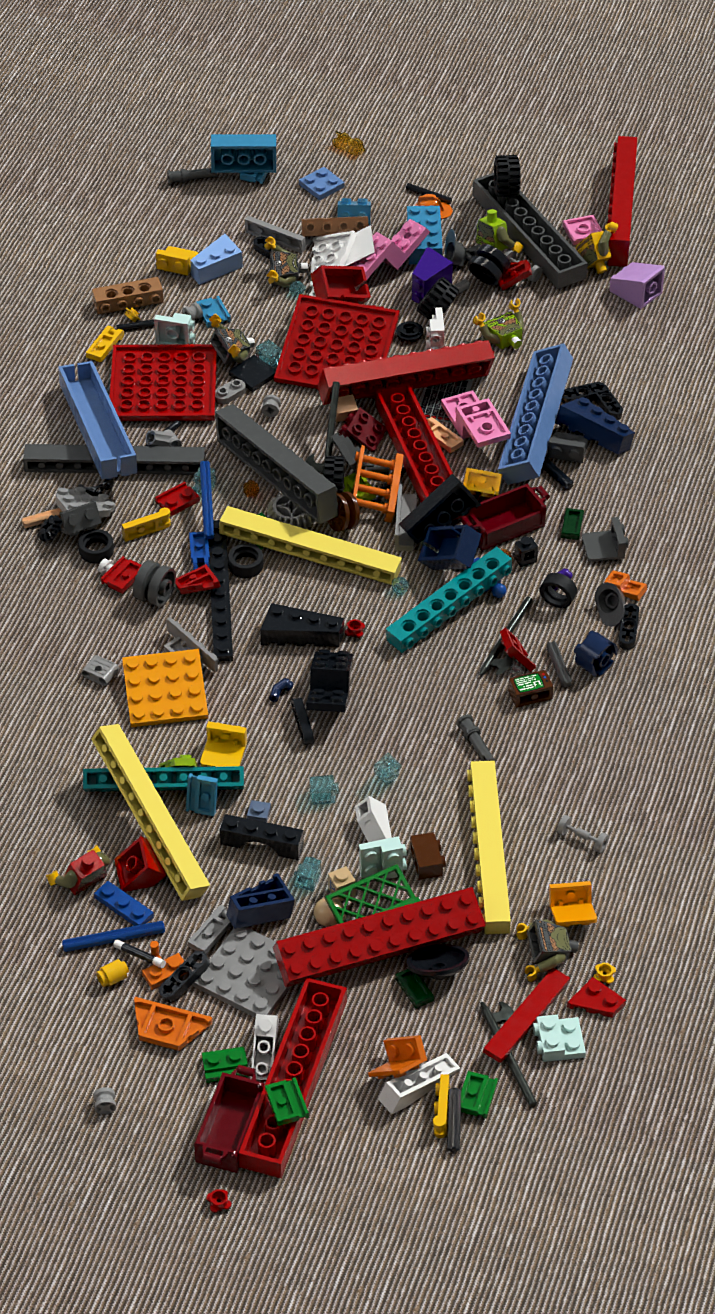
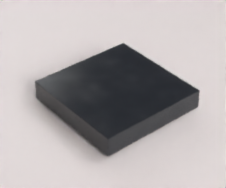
(253, 372)

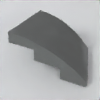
(346, 449)

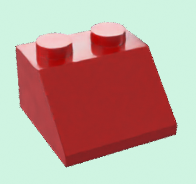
(138, 866)

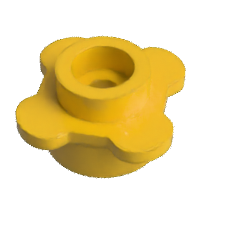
(132, 314)
(605, 968)

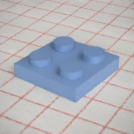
(321, 183)

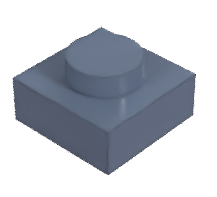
(259, 811)

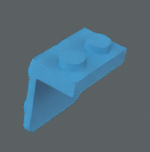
(350, 208)

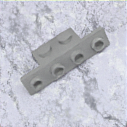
(185, 641)

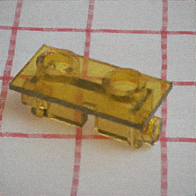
(355, 146)

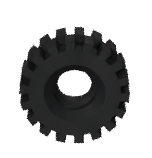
(335, 471)

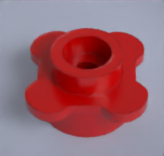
(355, 628)
(215, 1195)

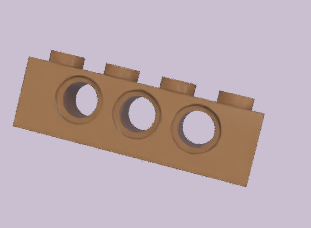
(333, 225)
(128, 295)

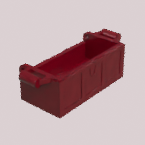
(508, 515)
(228, 1119)

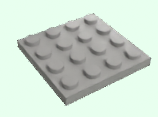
(245, 973)

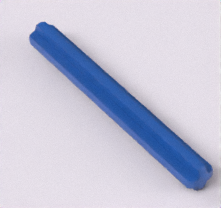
(207, 508)
(110, 936)

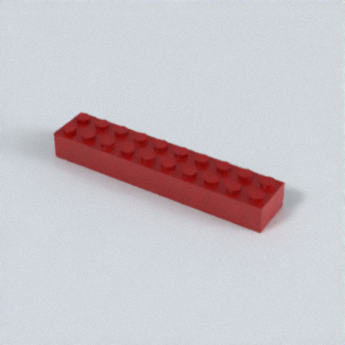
(622, 198)
(415, 368)
(418, 444)
(378, 936)
(299, 1056)

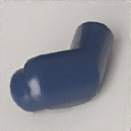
(278, 687)

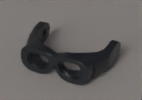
(93, 490)

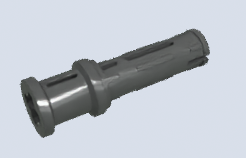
(184, 175)
(472, 734)

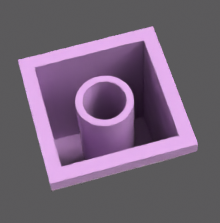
(638, 283)

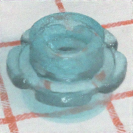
(297, 288)
(400, 589)

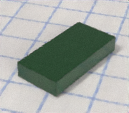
(572, 524)
(414, 988)

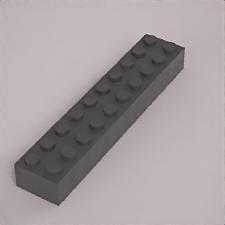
(537, 235)
(277, 464)

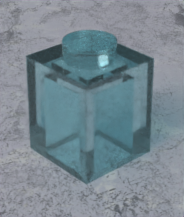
(269, 353)
(323, 789)

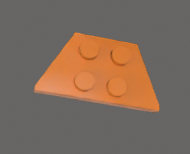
(167, 1024)

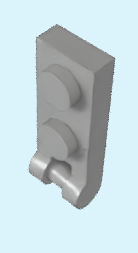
(210, 931)

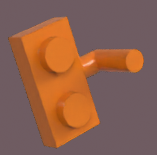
(155, 975)

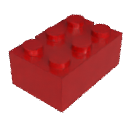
(341, 283)

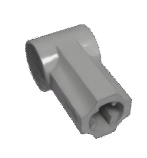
(162, 438)

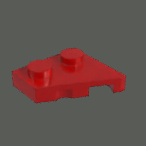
(515, 649)

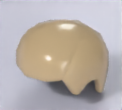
(323, 913)

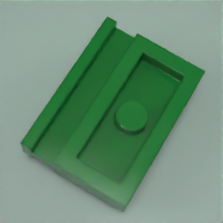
(223, 1061)
(477, 1094)
(286, 1101)

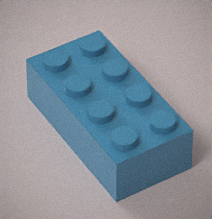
(243, 153)
(431, 219)

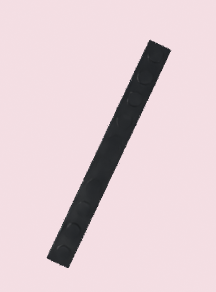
(220, 596)

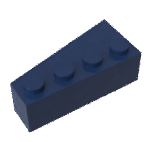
(595, 425)

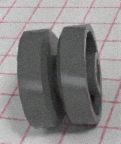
(154, 583)

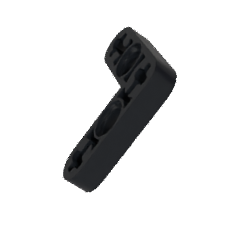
(595, 391)

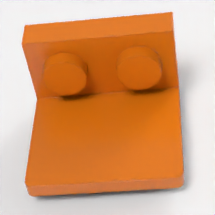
(403, 1056)

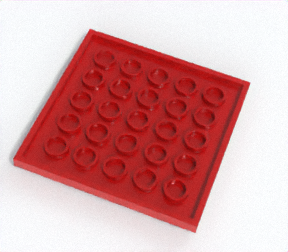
(332, 334)
(164, 382)

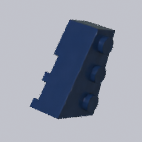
(261, 904)

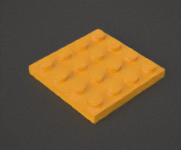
(165, 688)

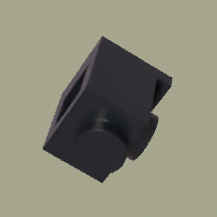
(525, 546)

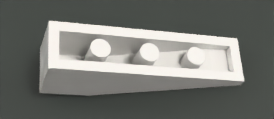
(416, 1083)

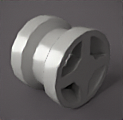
(194, 310)
(271, 405)
(104, 1100)

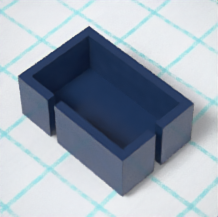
(455, 547)

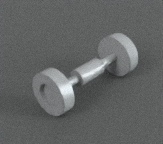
(536, 270)
(564, 825)

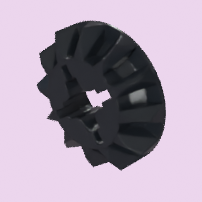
(409, 326)
(49, 528)

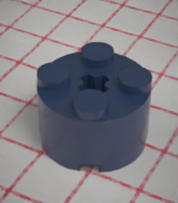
(595, 653)

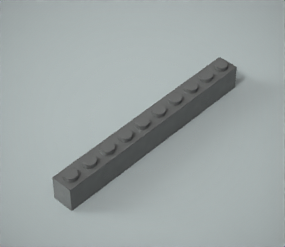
(79, 460)

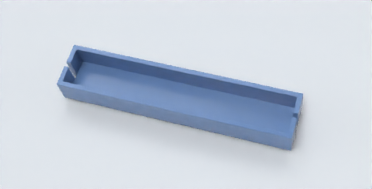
(97, 420)

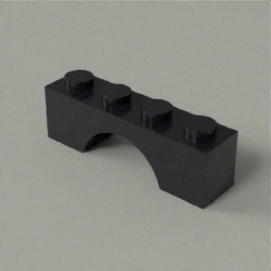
(284, 840)

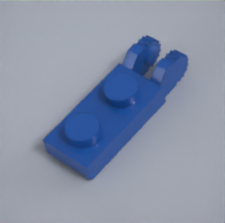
(199, 549)

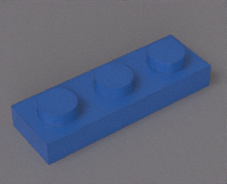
(123, 904)

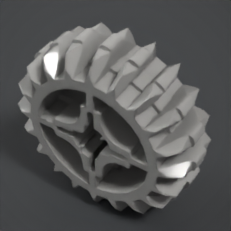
(281, 508)

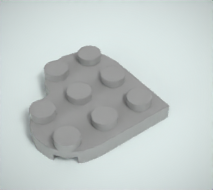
(72, 498)

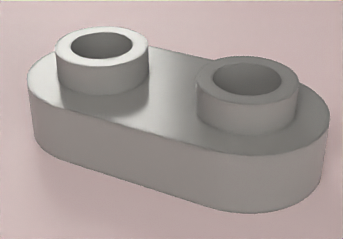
(230, 391)

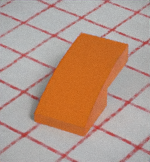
(630, 588)

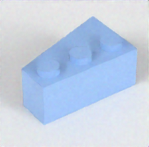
(216, 260)

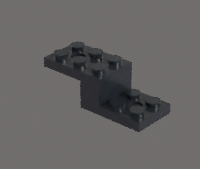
(330, 681)

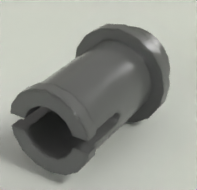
(378, 469)

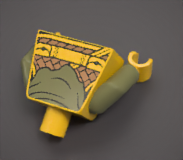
(596, 248)

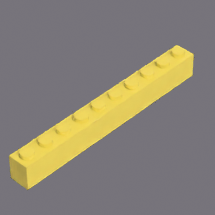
(310, 545)
(150, 812)
(489, 847)

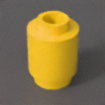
(112, 973)

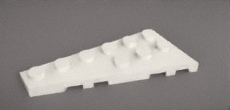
(331, 251)

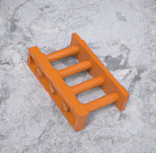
(391, 479)

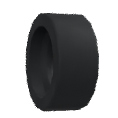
(93, 536)
(245, 550)
(554, 598)

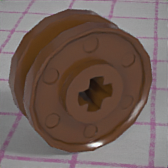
(348, 512)

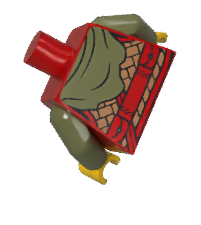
(82, 872)

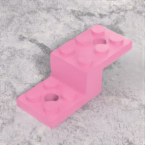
(393, 251)
(475, 419)

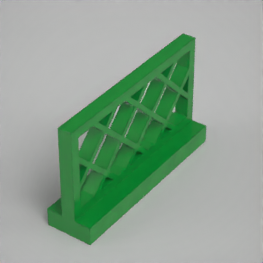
(359, 885)

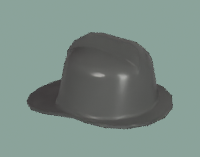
(454, 250)
(610, 604)

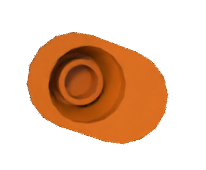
(430, 199)

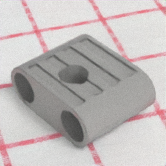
(100, 670)

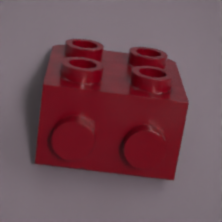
(363, 429)

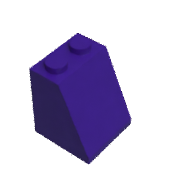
(428, 271)

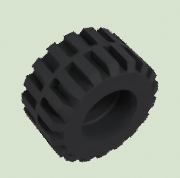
(507, 176)
(440, 295)

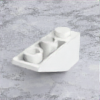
(373, 819)
(264, 1044)

